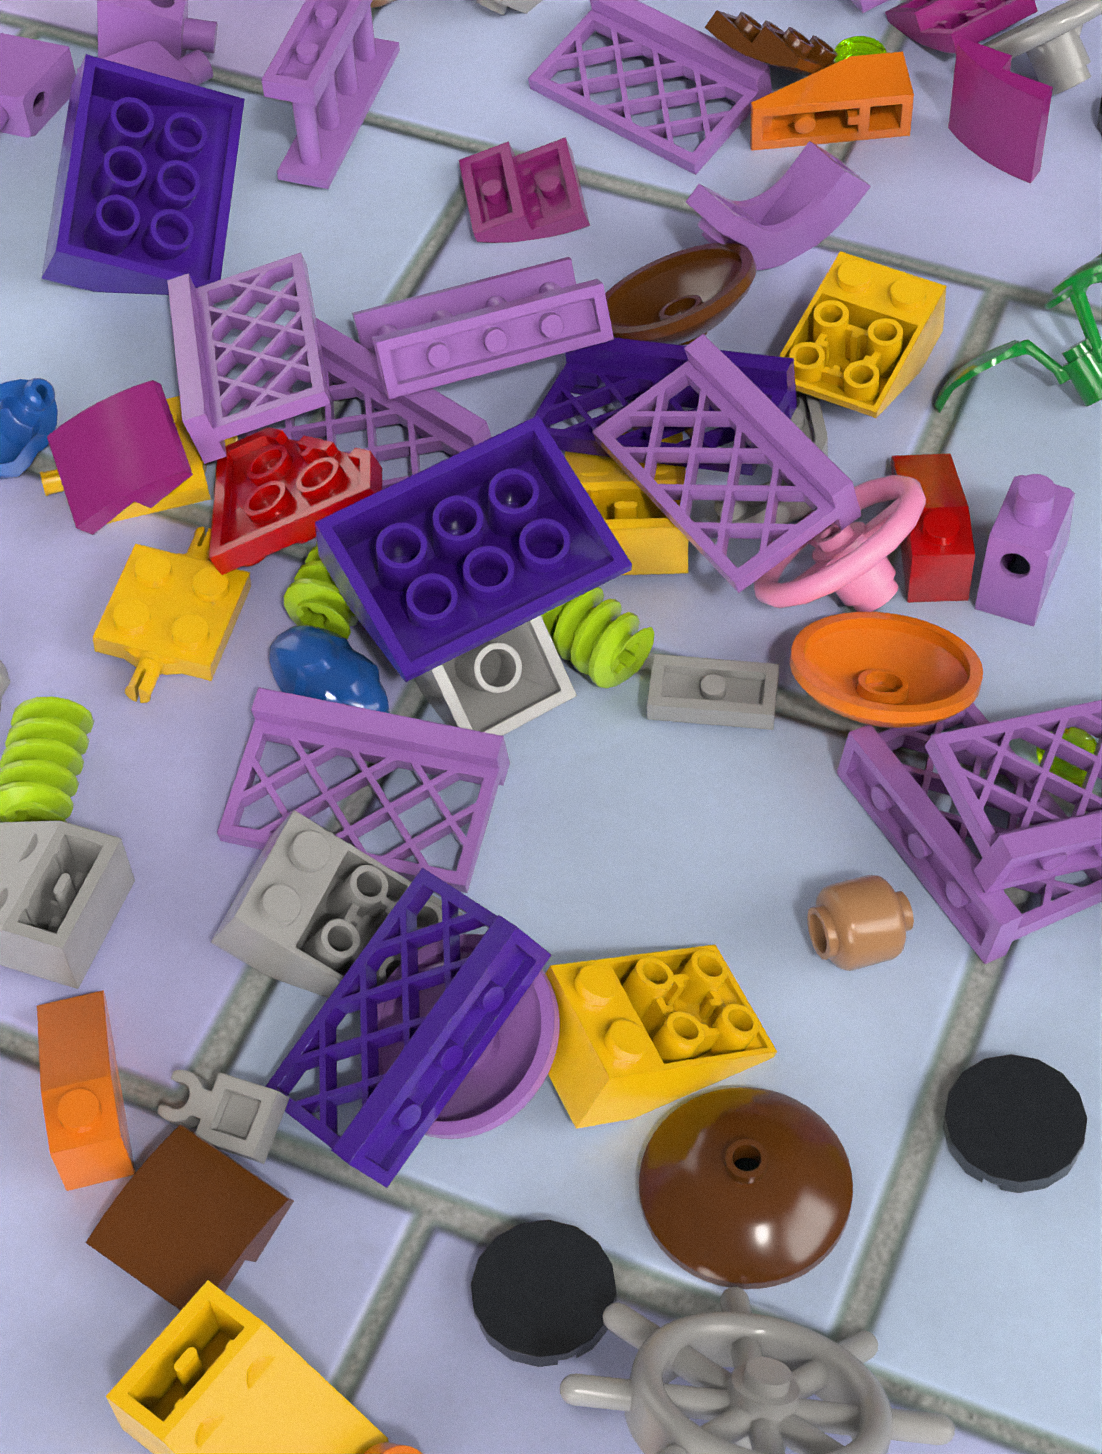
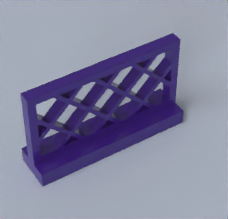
(629, 368)
(436, 1047)

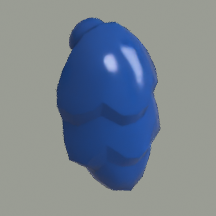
(26, 420)
(326, 668)

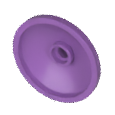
(508, 1068)

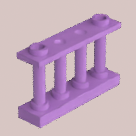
(331, 76)
(483, 326)

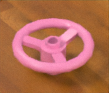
(854, 558)

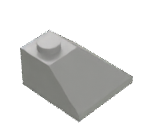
(500, 682)

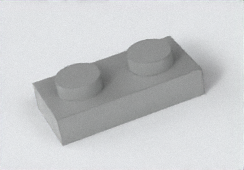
(713, 691)

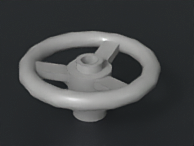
(1053, 43)

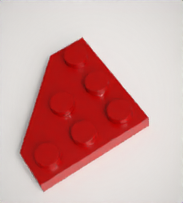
(276, 491)

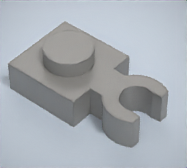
(232, 1115)

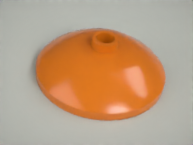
(886, 669)

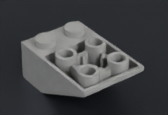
(58, 896)
(313, 908)

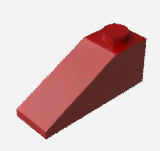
(940, 548)

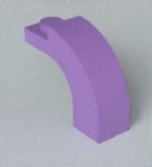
(788, 216)

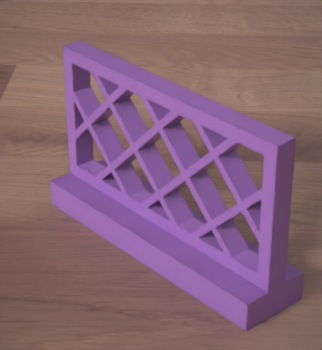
(676, 53)
(205, 361)
(357, 374)
(772, 442)
(376, 738)
(935, 840)
(1052, 843)

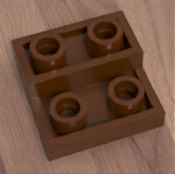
(771, 44)
(189, 1219)

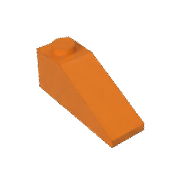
(841, 103)
(82, 1092)

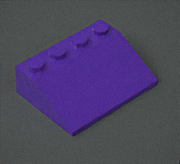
(142, 181)
(469, 549)

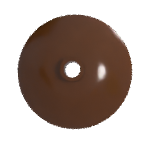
(681, 294)
(737, 1223)

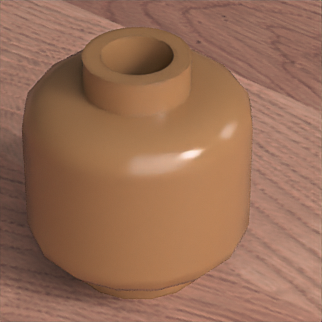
(859, 922)

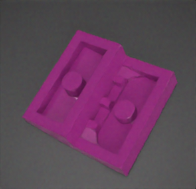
(945, 22)
(998, 111)
(523, 194)
(119, 455)

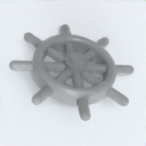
(765, 1397)

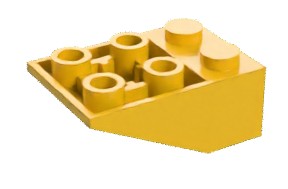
(865, 334)
(636, 522)
(649, 1031)
(233, 1387)

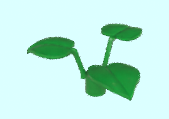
(1082, 358)

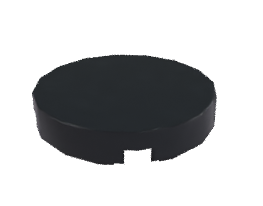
(1014, 1123)
(543, 1292)

